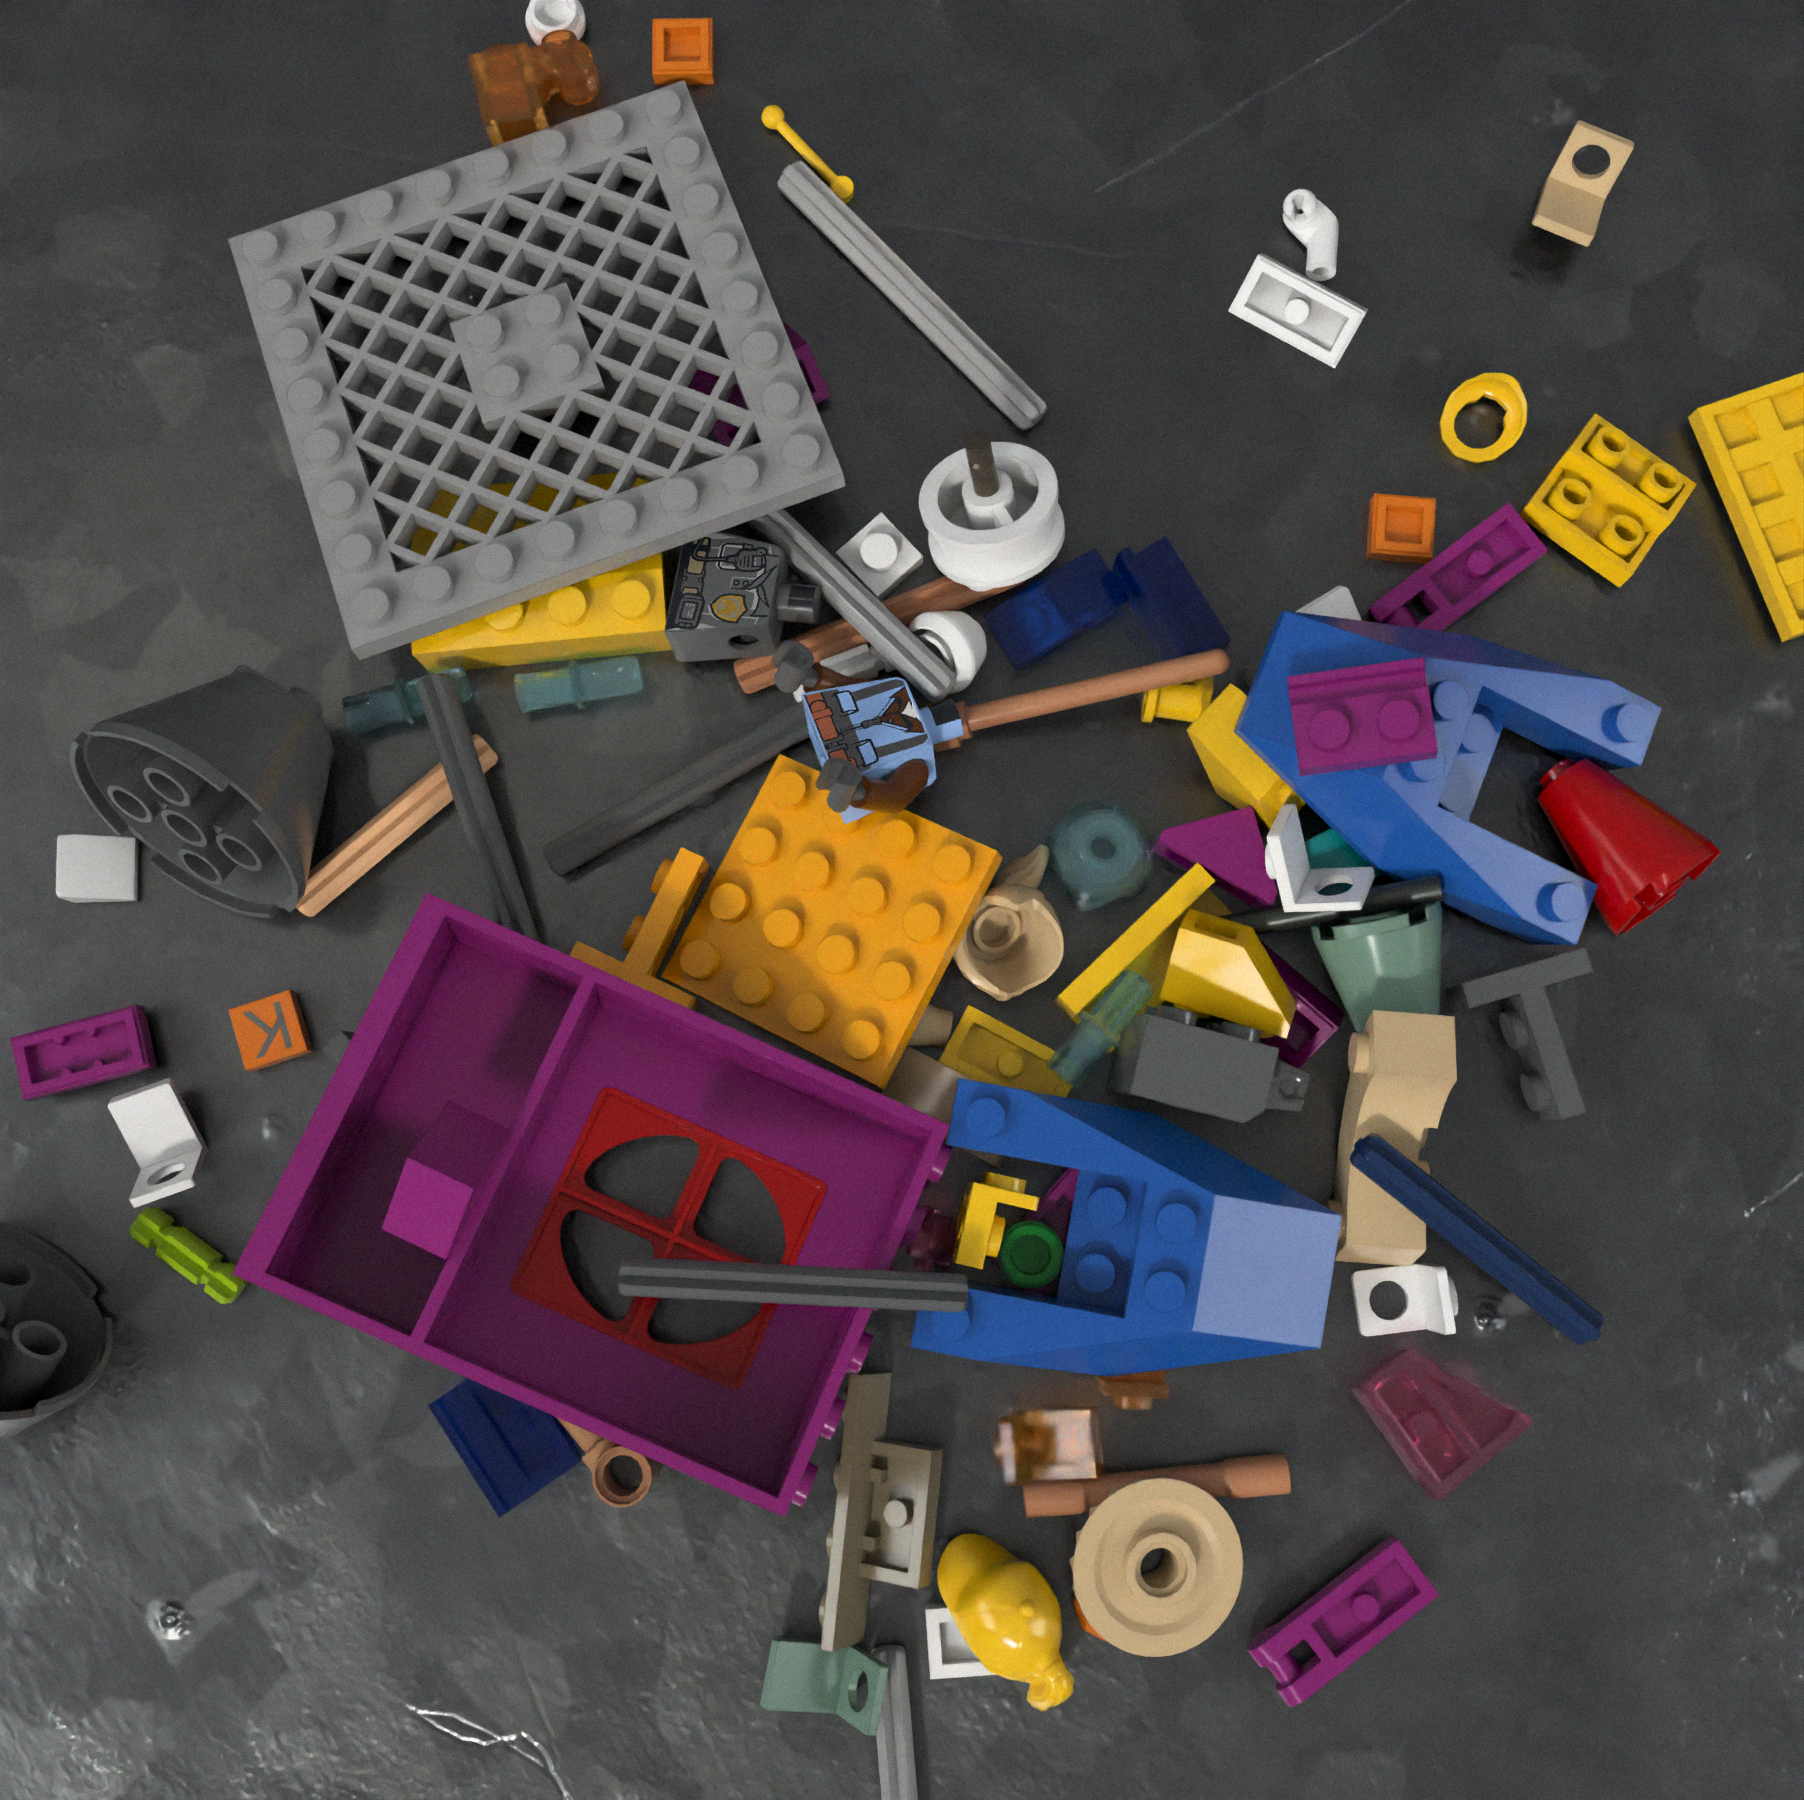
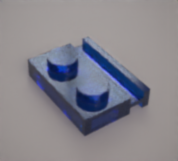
(504, 1442)

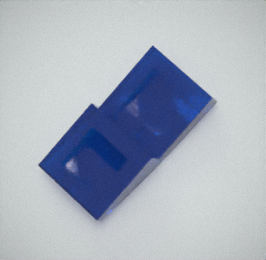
(1056, 608)

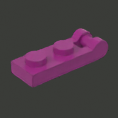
(1464, 573)
(1343, 1620)

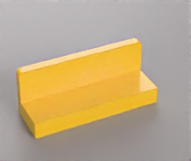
(1144, 945)

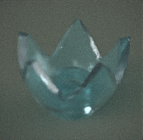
(1097, 881)

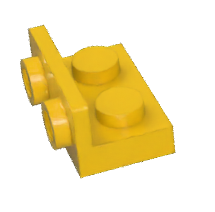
(977, 1226)

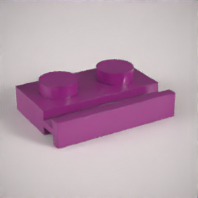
(1362, 717)

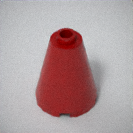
(1621, 841)

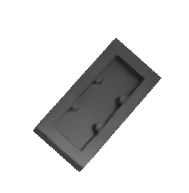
(1532, 1028)

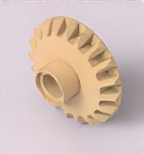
(1188, 1591)

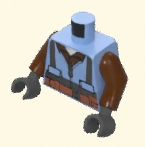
(865, 734)

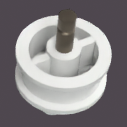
(992, 513)

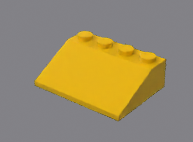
(589, 619)

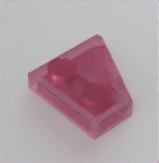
(1436, 1421)

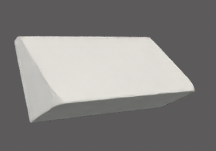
(1297, 310)

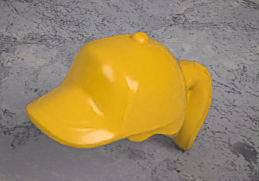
(1006, 1616)

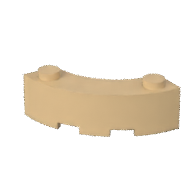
(1398, 1090)

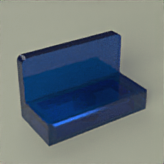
(1168, 601)

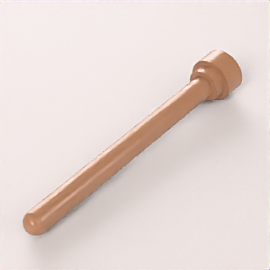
(1085, 692)

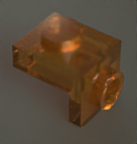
(1049, 1444)

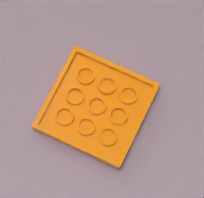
(832, 923)

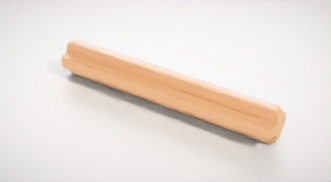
(383, 834)

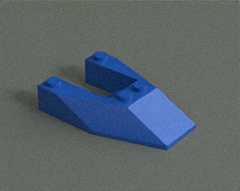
(1416, 814)
(1165, 1250)

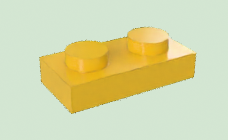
(1000, 1055)

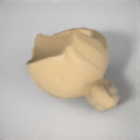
(1014, 932)

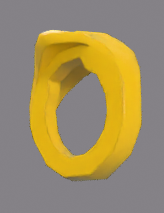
(1495, 386)

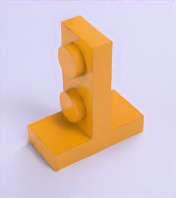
(652, 937)

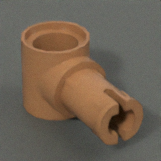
(599, 1460)

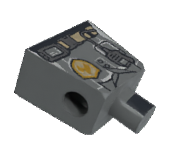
(734, 599)

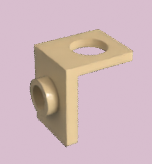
(1574, 200)

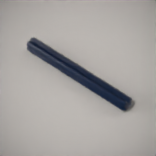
(1476, 1238)

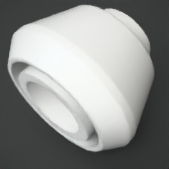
(954, 640)

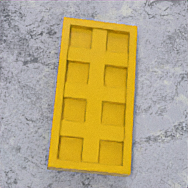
(1758, 467)

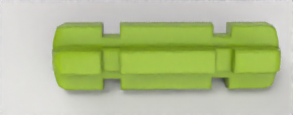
(187, 1254)

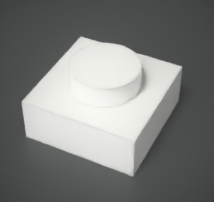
(879, 557)
(947, 1649)

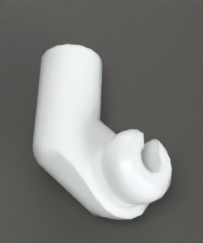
(1316, 229)

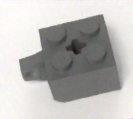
(1203, 1070)

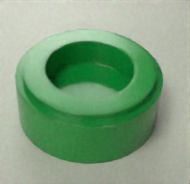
(1030, 1253)

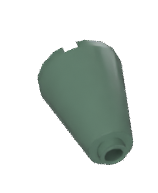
(1385, 961)

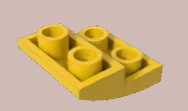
(1607, 500)

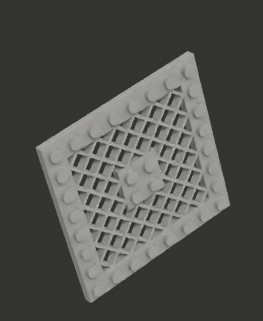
(528, 365)

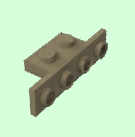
(881, 1512)

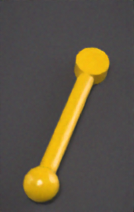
(774, 119)

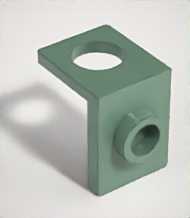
(822, 1681)

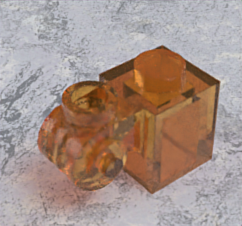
(519, 80)

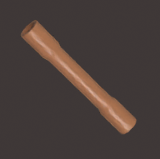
(1230, 1478)

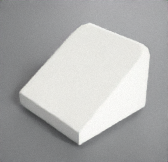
(97, 868)

